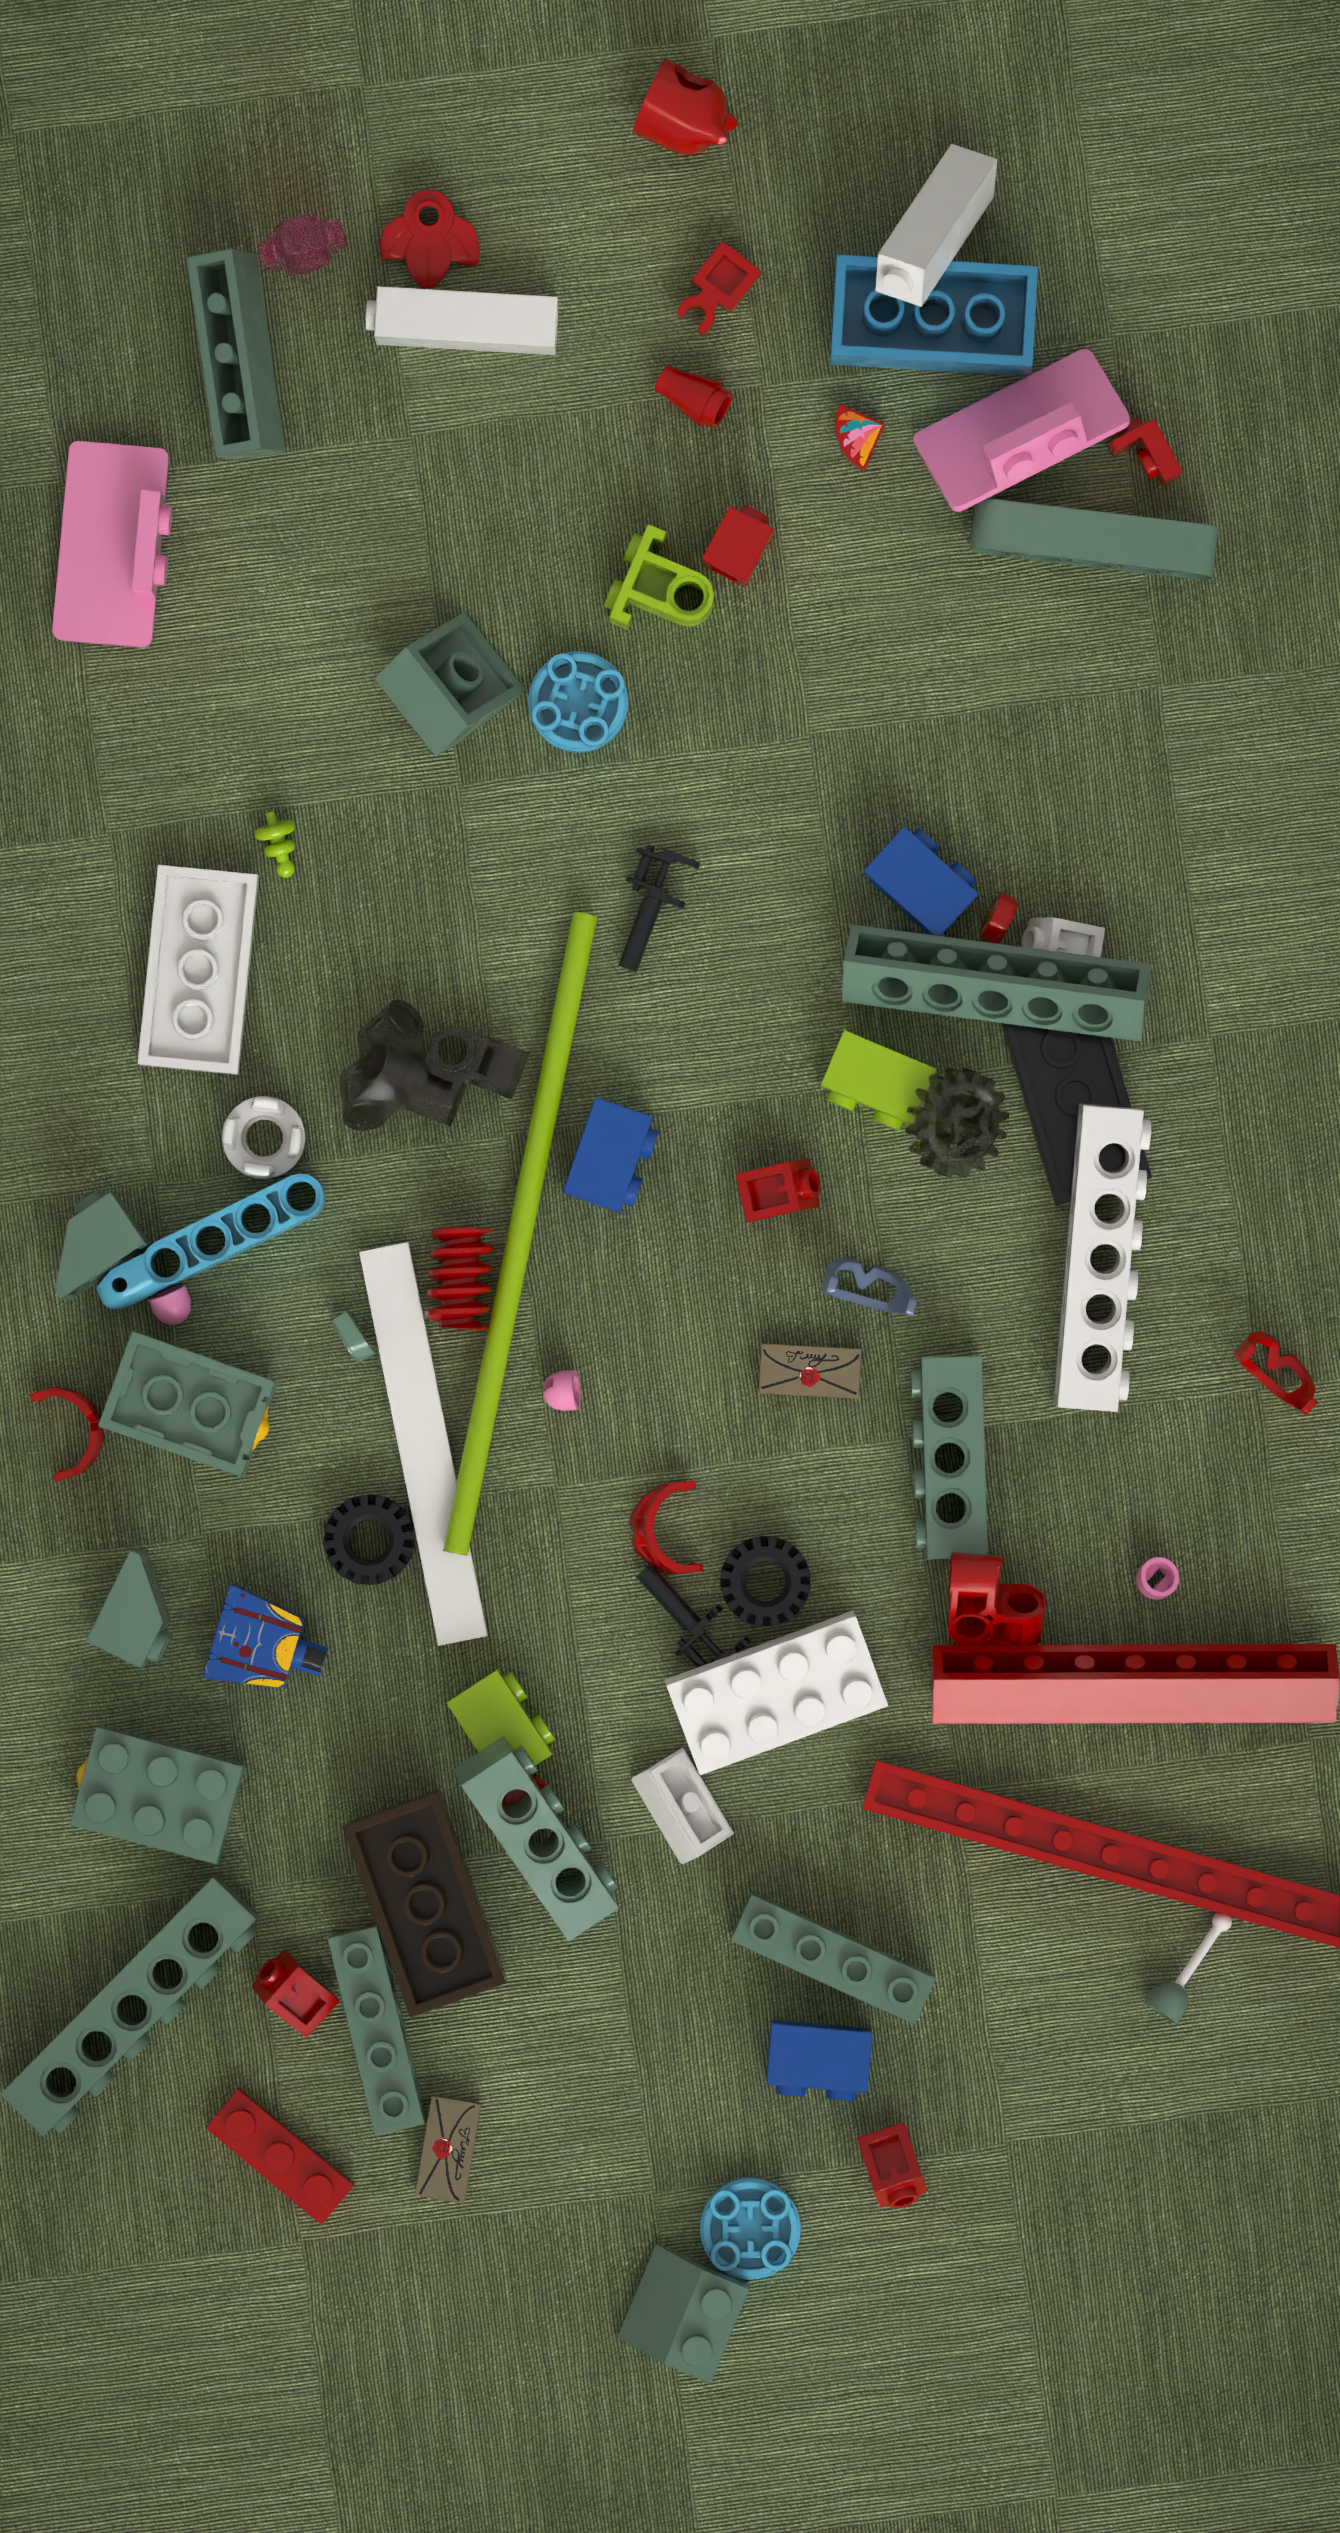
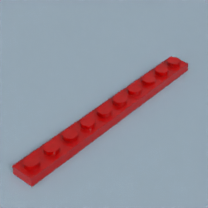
(1104, 1852)

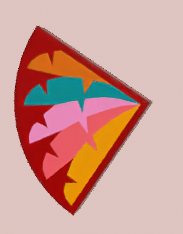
(857, 435)

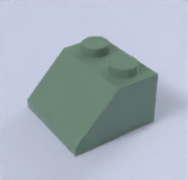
(449, 683)
(96, 1242)
(133, 1615)
(683, 2312)

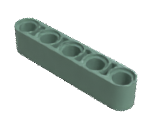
(1094, 539)

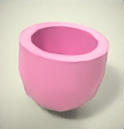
(171, 1305)
(563, 1390)
(1162, 1588)

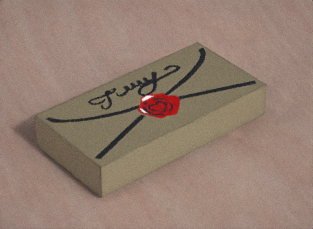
(810, 1371)
(448, 2149)

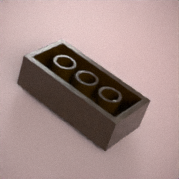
(425, 1903)

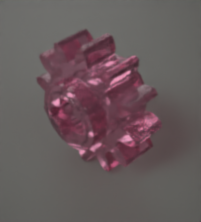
(302, 244)

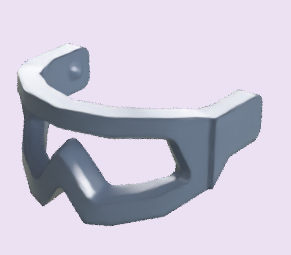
(901, 1302)

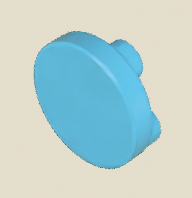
(578, 701)
(750, 2228)

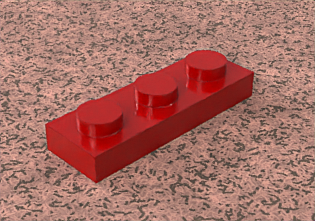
(280, 2156)

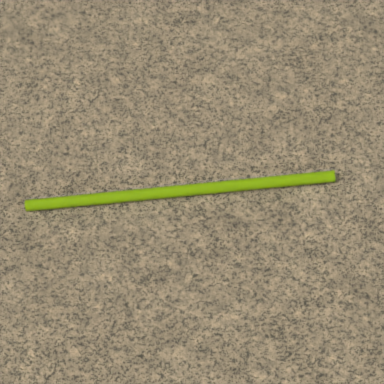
(520, 1233)

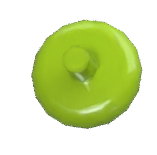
(279, 846)

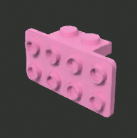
(1021, 430)
(111, 544)

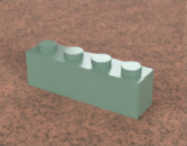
(235, 354)

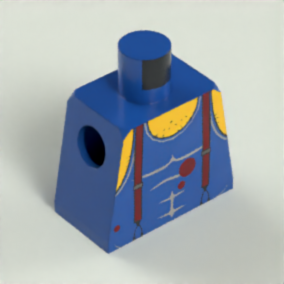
(260, 1642)

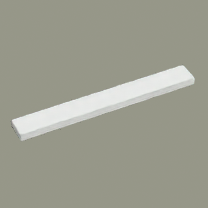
(421, 1439)

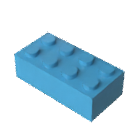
(970, 323)

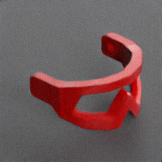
(1302, 1397)
(96, 1433)
(644, 1537)

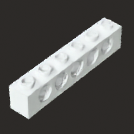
(1095, 1129)

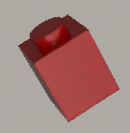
(738, 545)

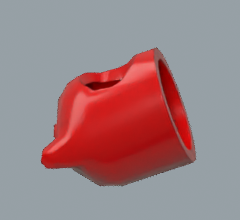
(684, 112)

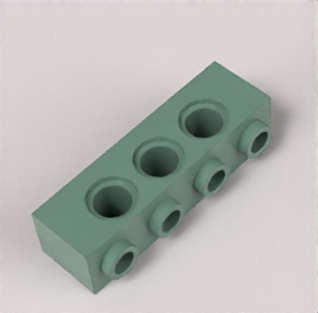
(965, 1380)
(571, 1904)
(833, 1957)
(377, 2029)

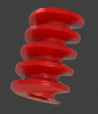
(459, 1278)

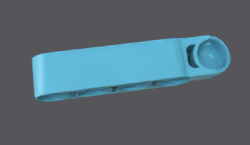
(140, 1272)

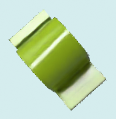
(654, 583)

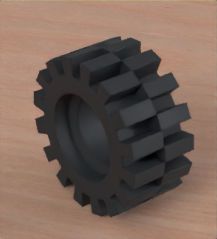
(338, 1546)
(796, 1581)

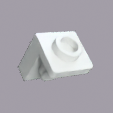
(1063, 936)

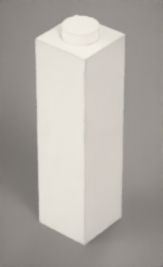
(936, 225)
(464, 320)

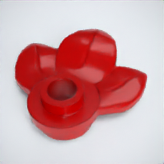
(430, 246)

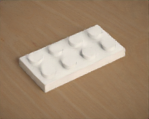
(198, 969)
(776, 1692)

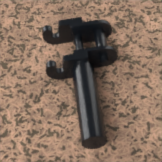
(650, 904)
(685, 1617)

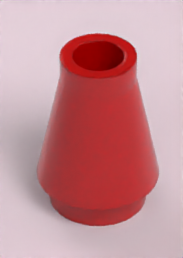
(696, 396)

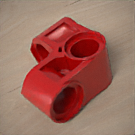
(991, 1612)

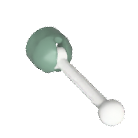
(1170, 1997)

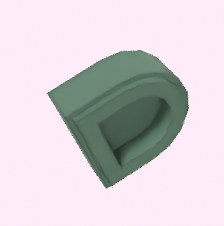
(352, 1337)

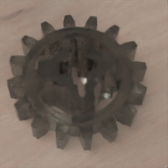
(957, 1122)

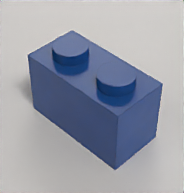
(921, 882)
(609, 1156)
(818, 2058)

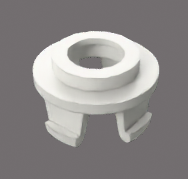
(236, 1129)

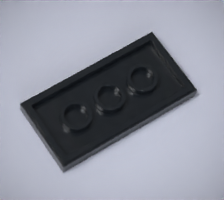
(1056, 1075)

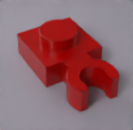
(722, 282)

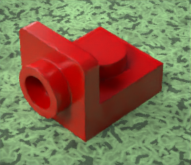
(1156, 455)
(779, 1189)
(294, 1993)
(892, 2166)

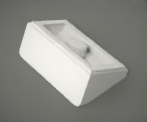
(682, 1806)

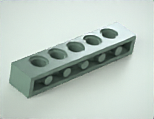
(996, 982)
(32, 2091)

